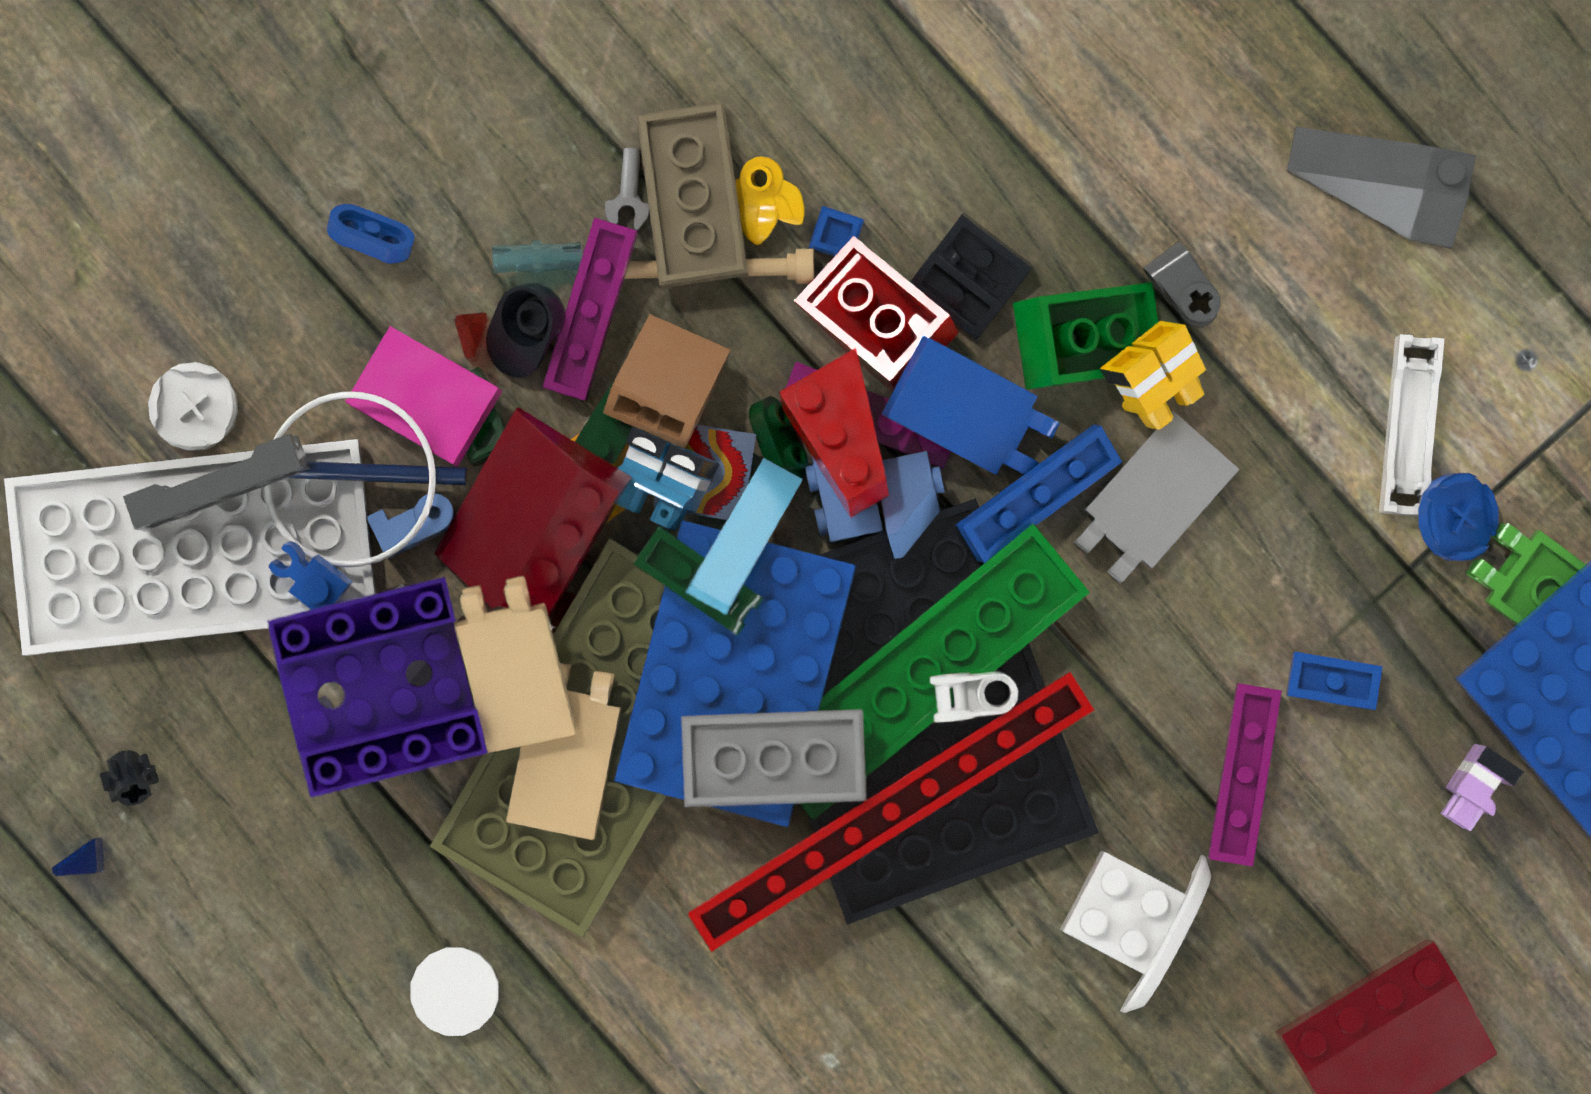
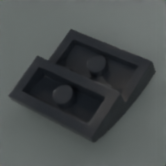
(971, 275)

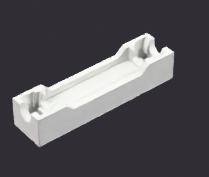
(1410, 423)

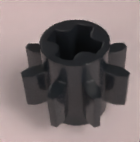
(129, 777)

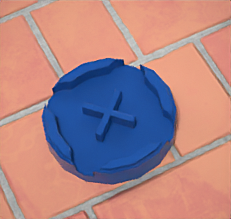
(1458, 516)

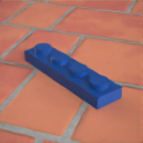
(1039, 493)

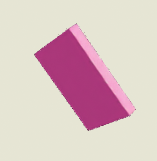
(431, 389)

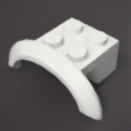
(1135, 919)

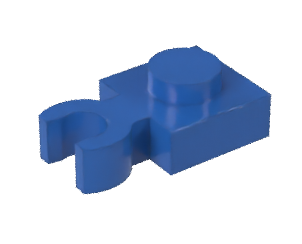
(315, 581)

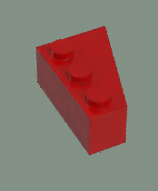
(838, 430)

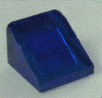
(84, 860)

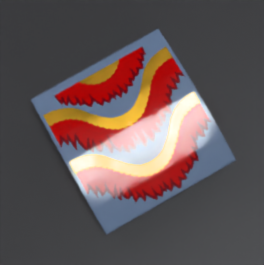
(734, 454)

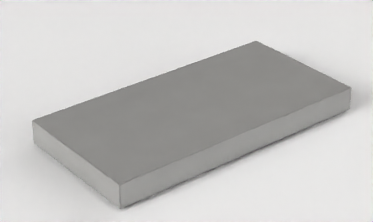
(773, 758)

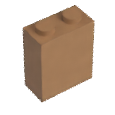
(666, 381)

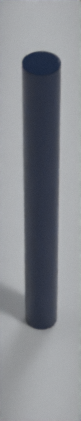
(382, 473)

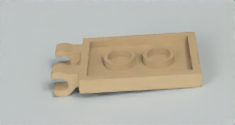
(513, 670)
(565, 779)

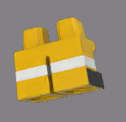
(1156, 369)

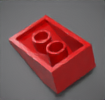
(873, 310)

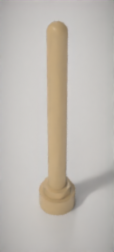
(796, 266)

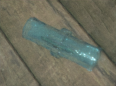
(536, 257)

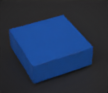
(834, 231)

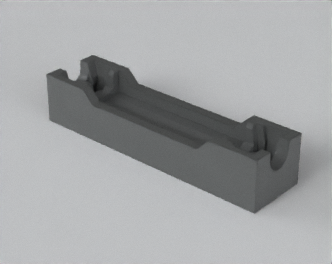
(267, 465)

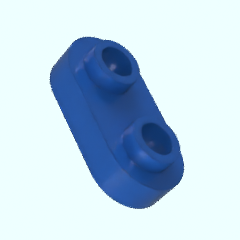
(370, 233)

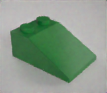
(1076, 333)

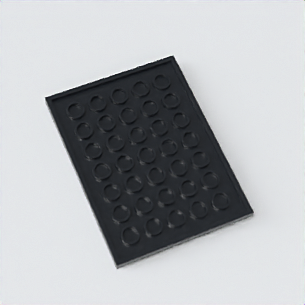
(1000, 821)

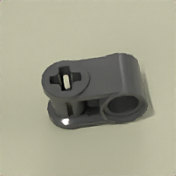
(1180, 278)

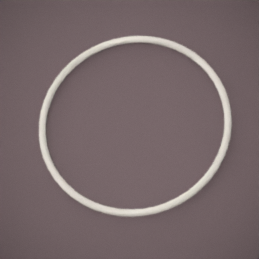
(432, 477)

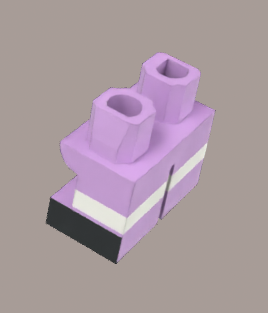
(1475, 783)

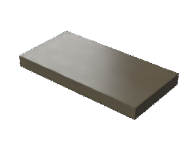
(692, 195)

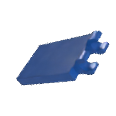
(966, 408)

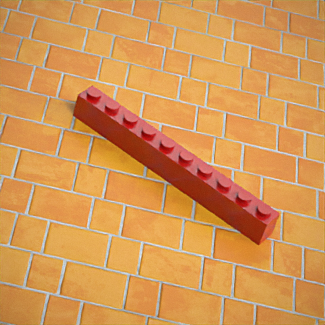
(890, 811)

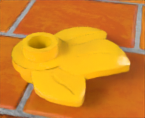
(766, 204)

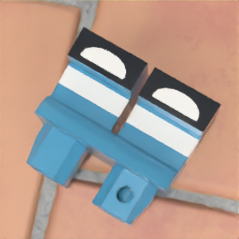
(666, 472)

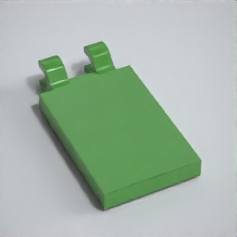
(1528, 574)

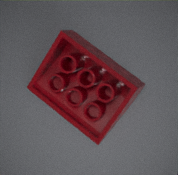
(531, 514)
(1391, 1031)

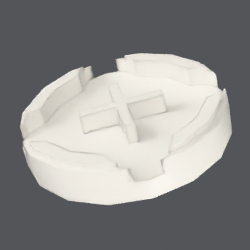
(193, 406)
(454, 991)

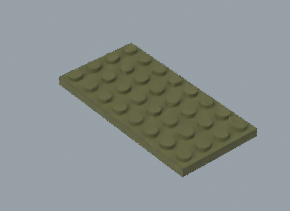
(548, 870)

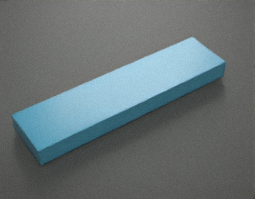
(744, 536)

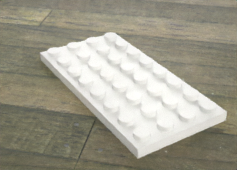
(102, 584)

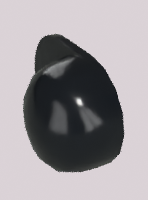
(523, 328)

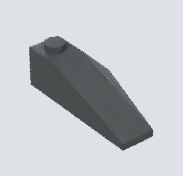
(1399, 184)

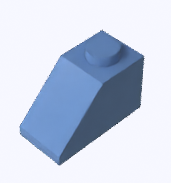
(911, 499)

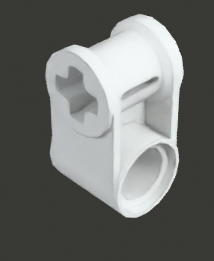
(969, 695)

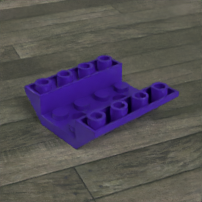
(383, 720)

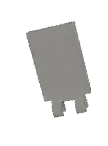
(1156, 496)

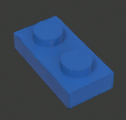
(1334, 680)

